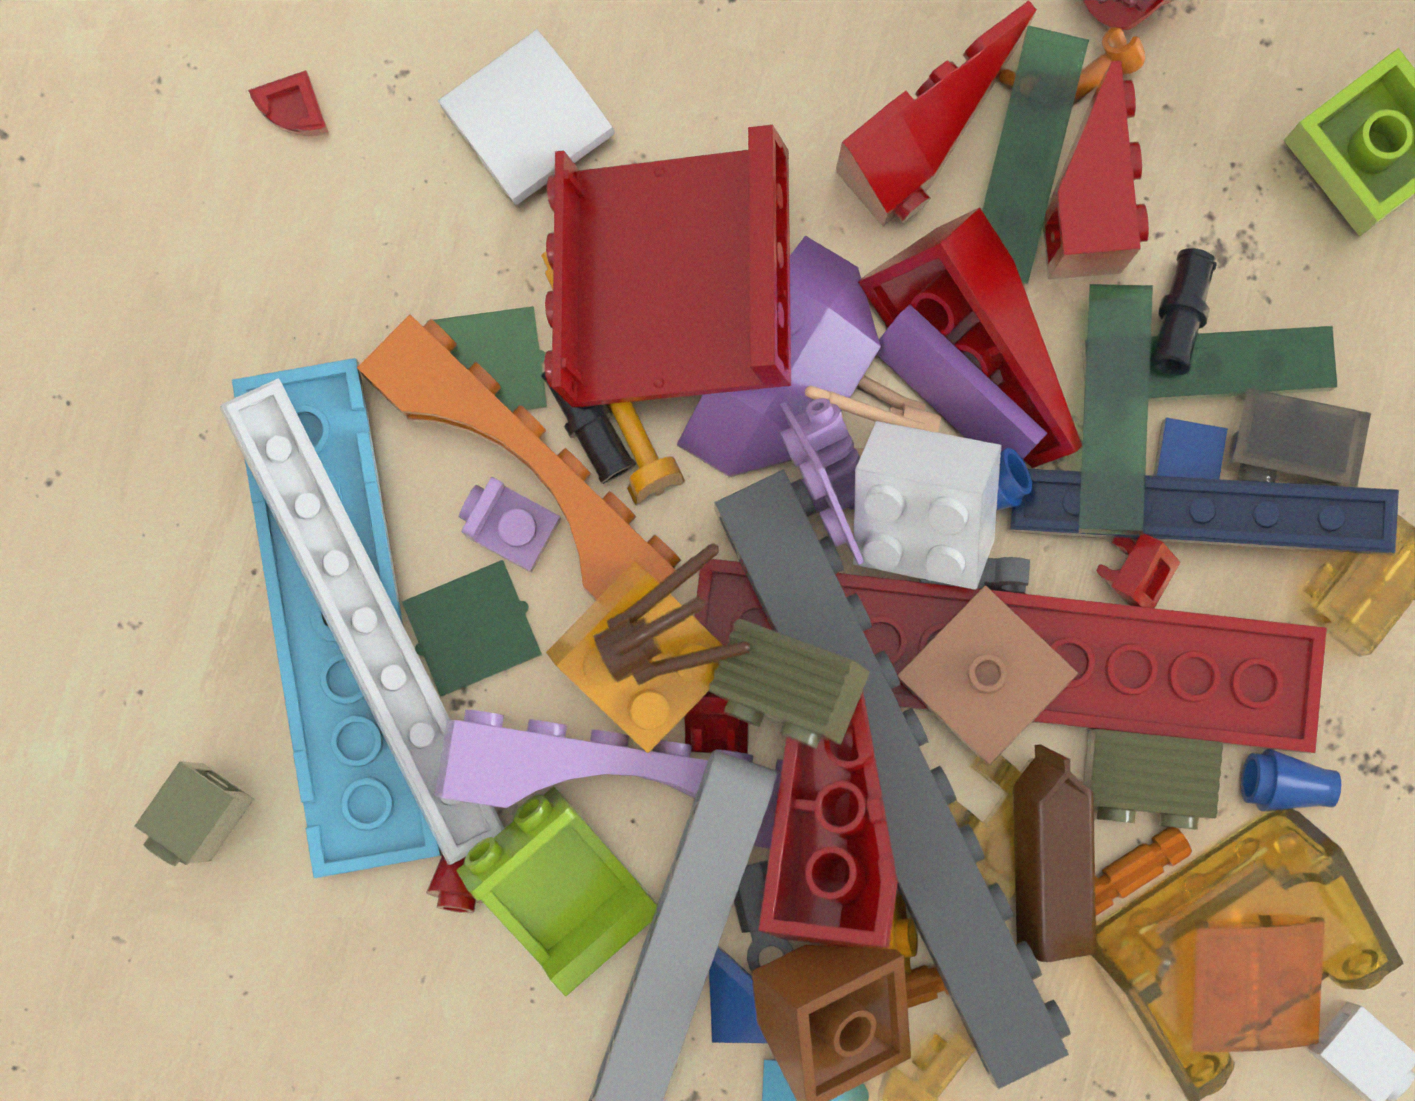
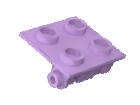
(828, 464)

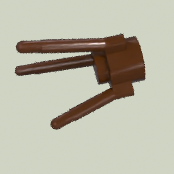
(631, 644)

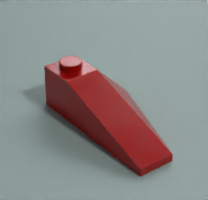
(909, 140)
(975, 298)
(831, 846)

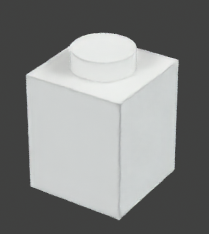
(1365, 1054)

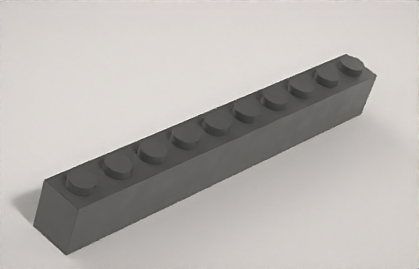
(932, 857)

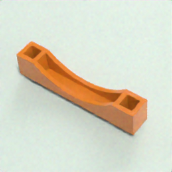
(431, 385)

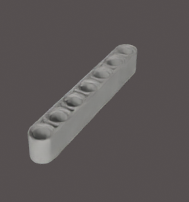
(685, 930)

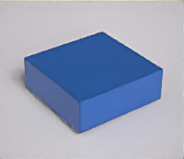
(1190, 450)

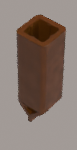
(1054, 859)

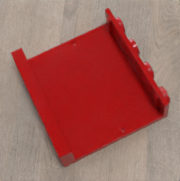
(670, 276)

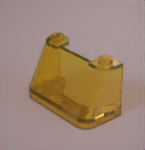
(1265, 868)

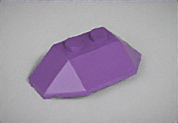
(829, 350)

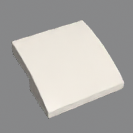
(523, 113)

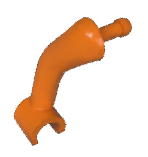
(1114, 43)

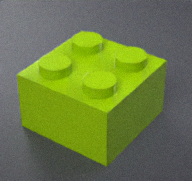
(1364, 143)

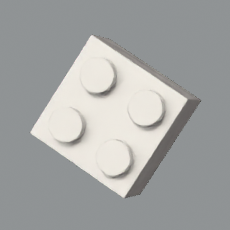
(926, 504)

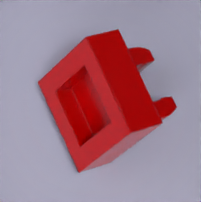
(1144, 573)
(712, 729)

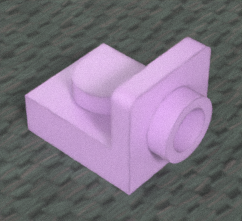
(508, 523)

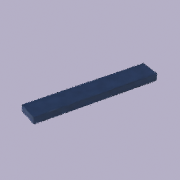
(1228, 513)

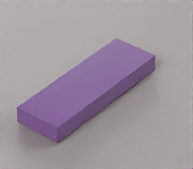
(955, 385)

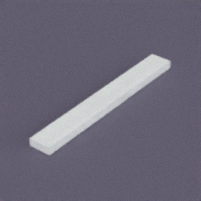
(355, 607)

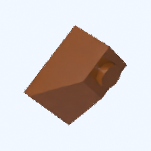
(833, 1016)

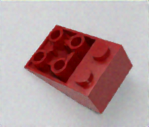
(1093, 211)

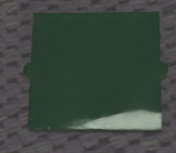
(506, 348)
(472, 628)

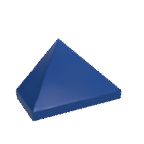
(732, 1002)

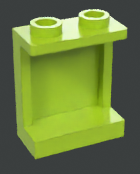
(558, 889)

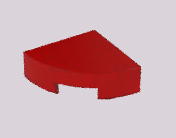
(291, 105)

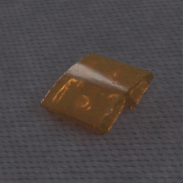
(1257, 984)

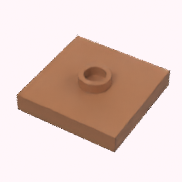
(987, 675)

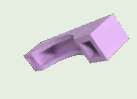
(505, 765)

